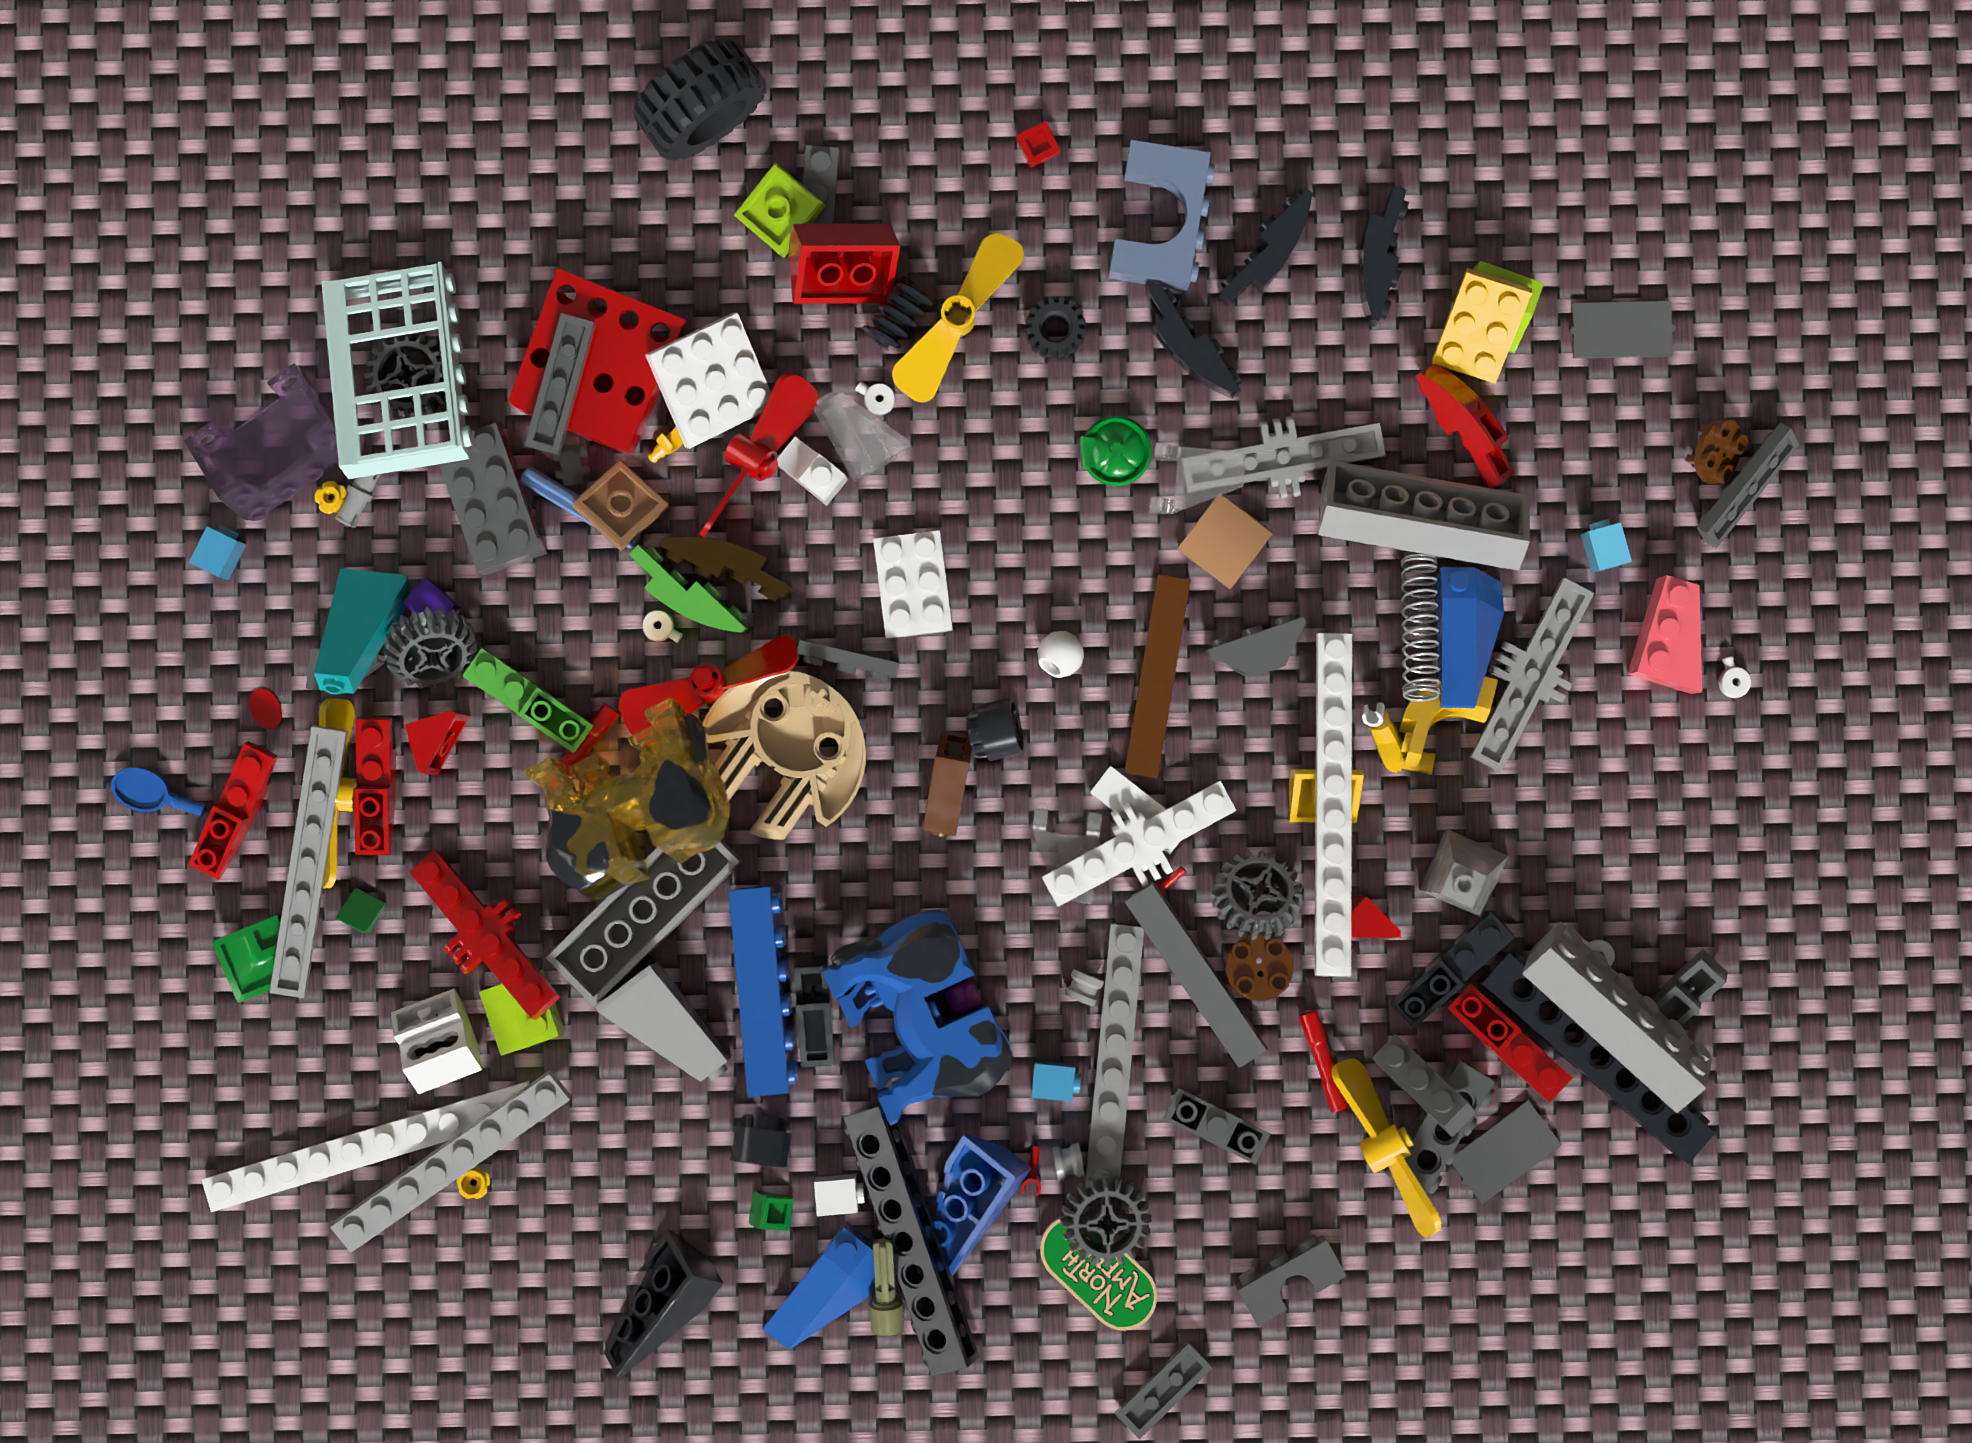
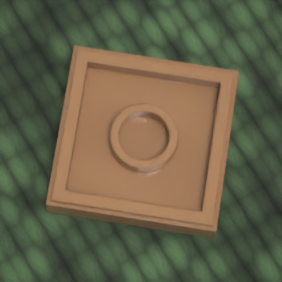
(620, 505)

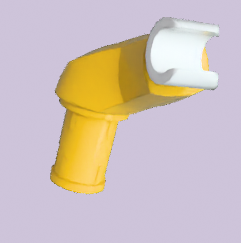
(1389, 742)

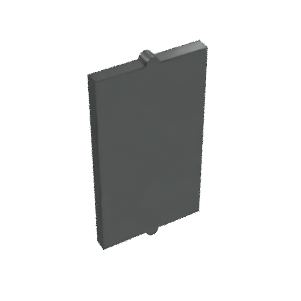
(1622, 329)
(1505, 1151)

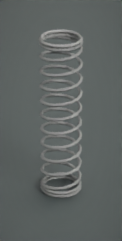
(1420, 568)

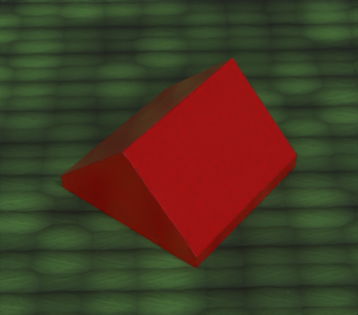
(434, 739)
(1370, 921)

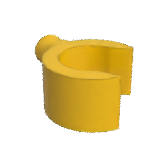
(666, 445)

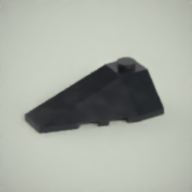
(671, 1294)

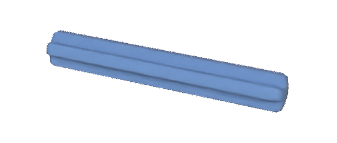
(556, 493)

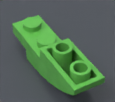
(696, 603)
(528, 700)

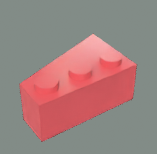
(1671, 637)

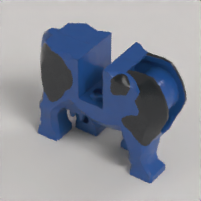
(900, 971)

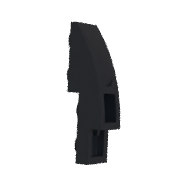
(1278, 240)
(1377, 268)
(1197, 357)
(1451, 969)

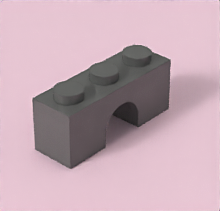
(1424, 1085)
(1262, 1288)

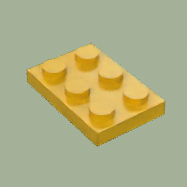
(1481, 325)

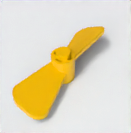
(925, 364)
(338, 715)
(1386, 1143)

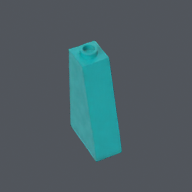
(357, 625)

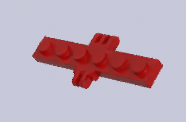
(484, 935)

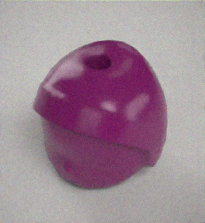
(962, 997)

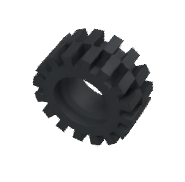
(1069, 313)

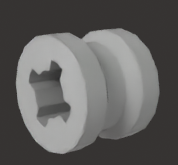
(1083, 987)
(1068, 1161)

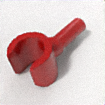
(1165, 883)
(1033, 1176)

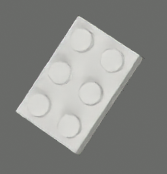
(912, 584)

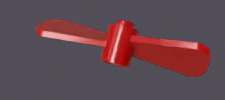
(756, 456)
(691, 692)

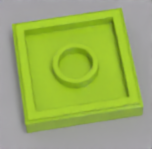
(776, 206)

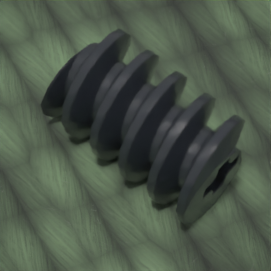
(898, 314)

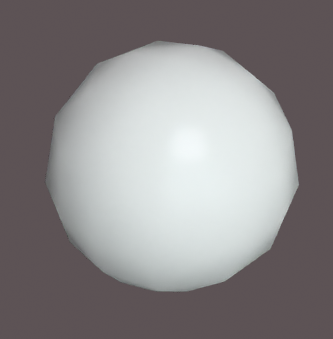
(1060, 654)

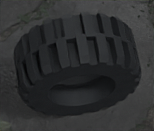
(699, 98)

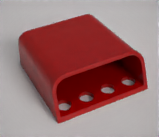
(617, 380)

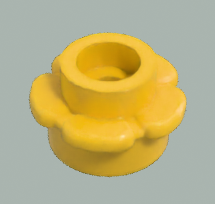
(323, 493)
(470, 1191)

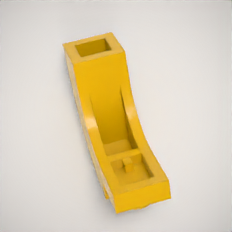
(1423, 715)

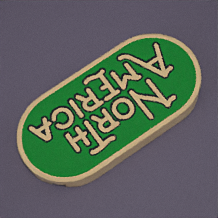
(1116, 1295)

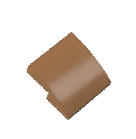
(1225, 540)

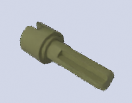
(886, 1307)

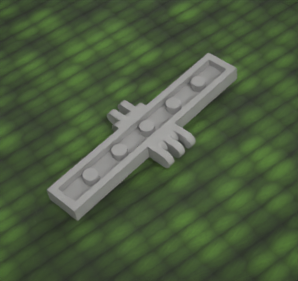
(1286, 458)
(1531, 674)

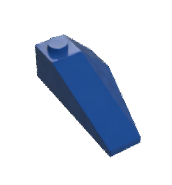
(1468, 627)
(974, 1192)
(829, 1288)

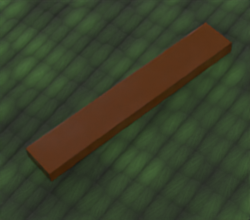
(1157, 676)

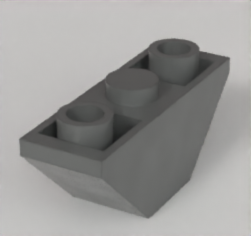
(1259, 648)
(1217, 1125)

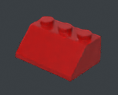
(842, 263)

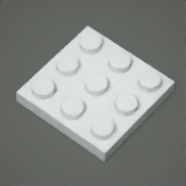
(710, 380)

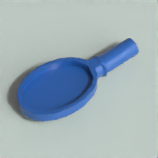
(148, 792)

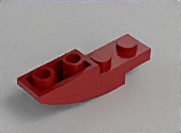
(1463, 411)
(375, 786)
(234, 811)
(1509, 1043)

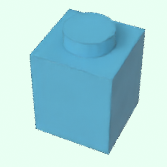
(1605, 546)

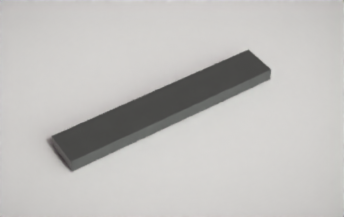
(1196, 974)

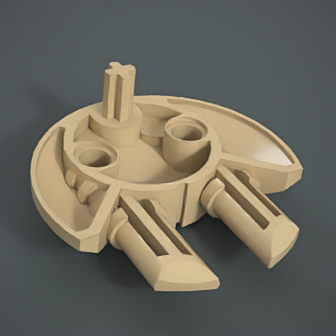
(790, 745)

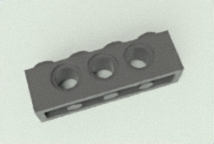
(1445, 1150)

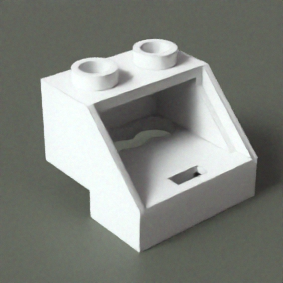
(419, 1027)

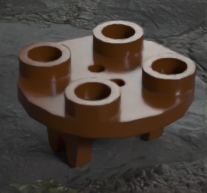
(1718, 451)
(1243, 969)

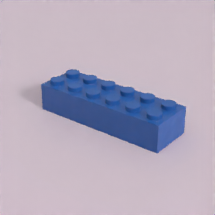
(762, 990)

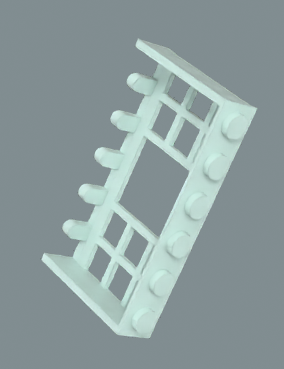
(342, 376)

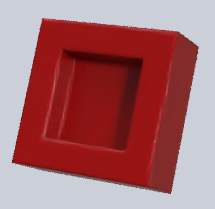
(1038, 144)

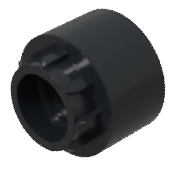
(996, 730)
(761, 1141)

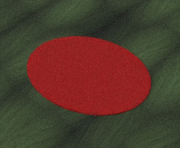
(265, 708)

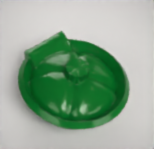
(1116, 450)

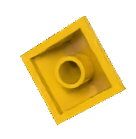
(1302, 794)

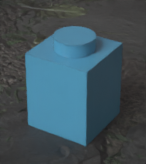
(218, 551)
(1054, 1081)

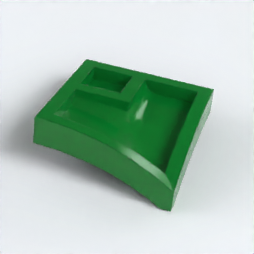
(249, 957)

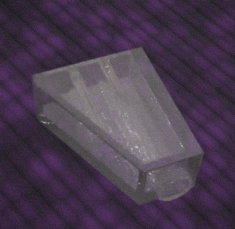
(858, 436)

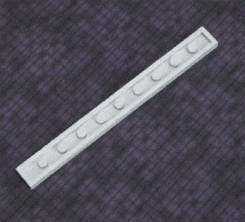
(1333, 804)
(350, 1151)

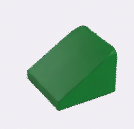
(361, 911)
(770, 1211)

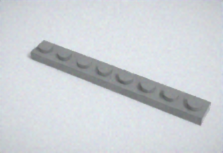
(308, 861)
(1114, 1052)
(450, 1161)

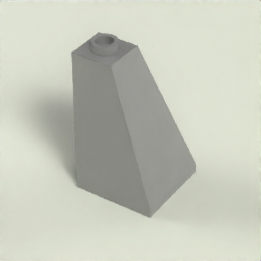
(1463, 873)
(665, 1021)

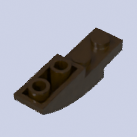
(714, 556)

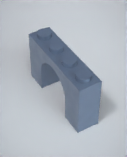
(1185, 175)

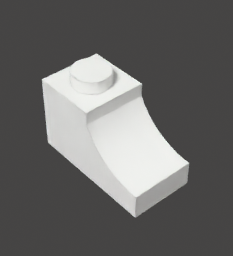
(811, 470)

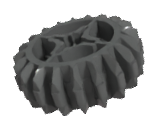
(395, 380)
(430, 647)
(1230, 882)
(1120, 1219)

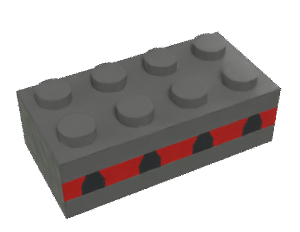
(493, 503)

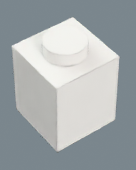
(838, 1194)

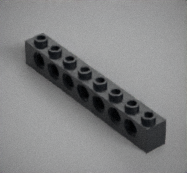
(1683, 1141)
(926, 1251)

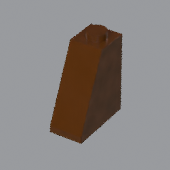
(948, 784)

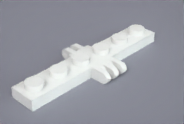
(1139, 844)

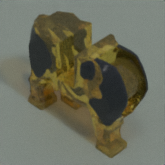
(670, 794)

